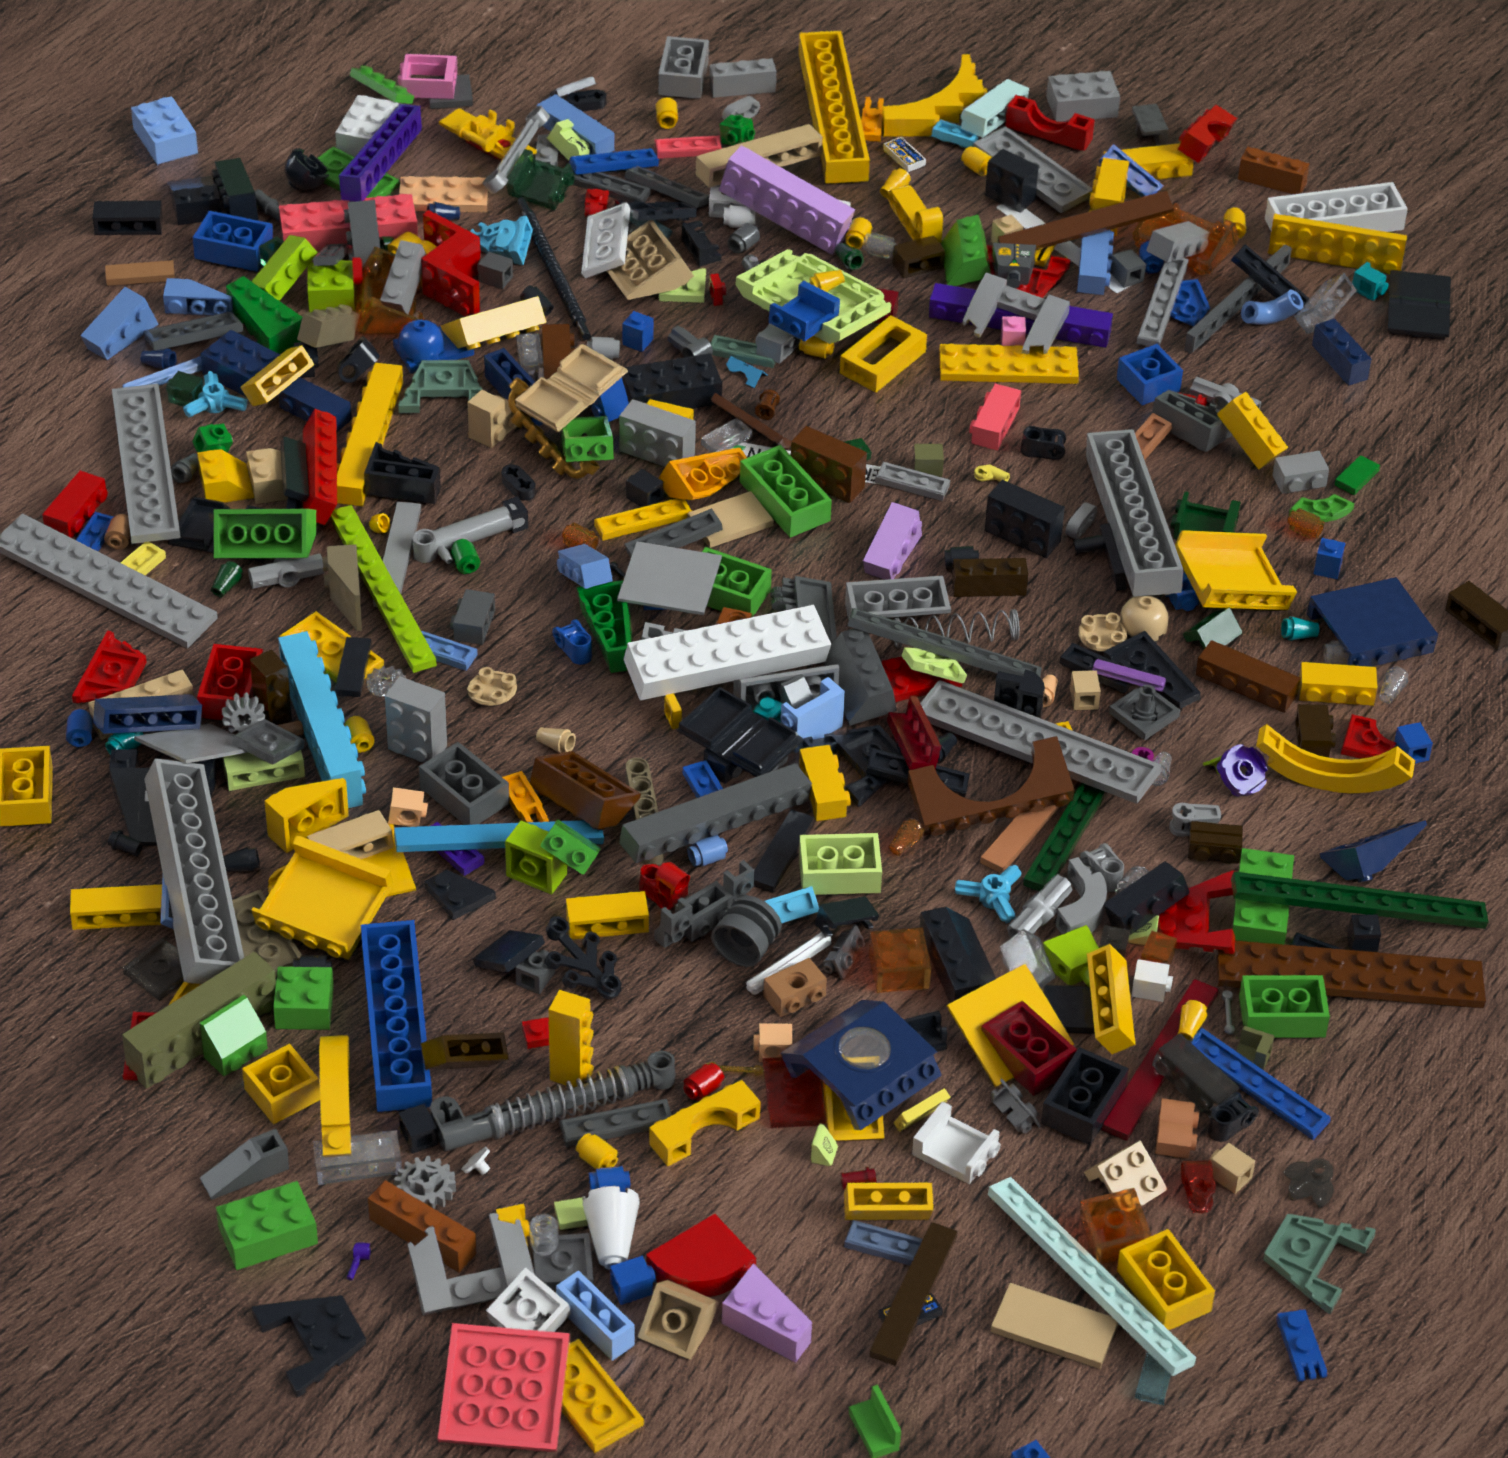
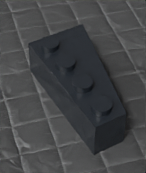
(235, 188)

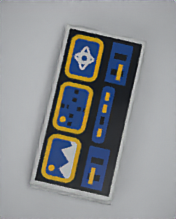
(904, 154)

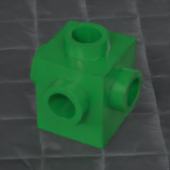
(736, 130)
(212, 438)

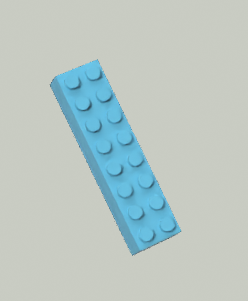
(320, 717)

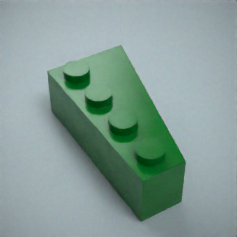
(264, 316)
(608, 621)

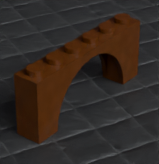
(944, 810)

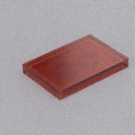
(792, 1099)

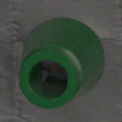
(849, 256)
(226, 578)

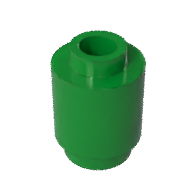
(465, 556)

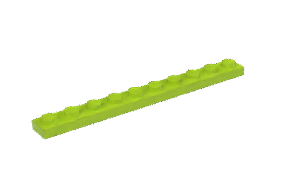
(384, 590)

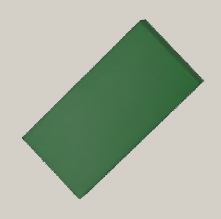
(1357, 475)

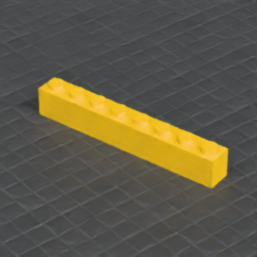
(367, 428)

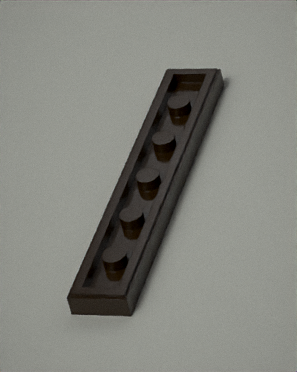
(913, 1294)

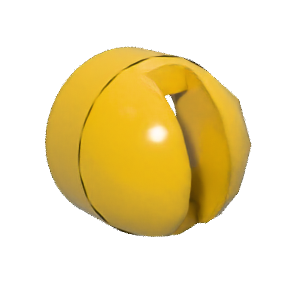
(379, 523)

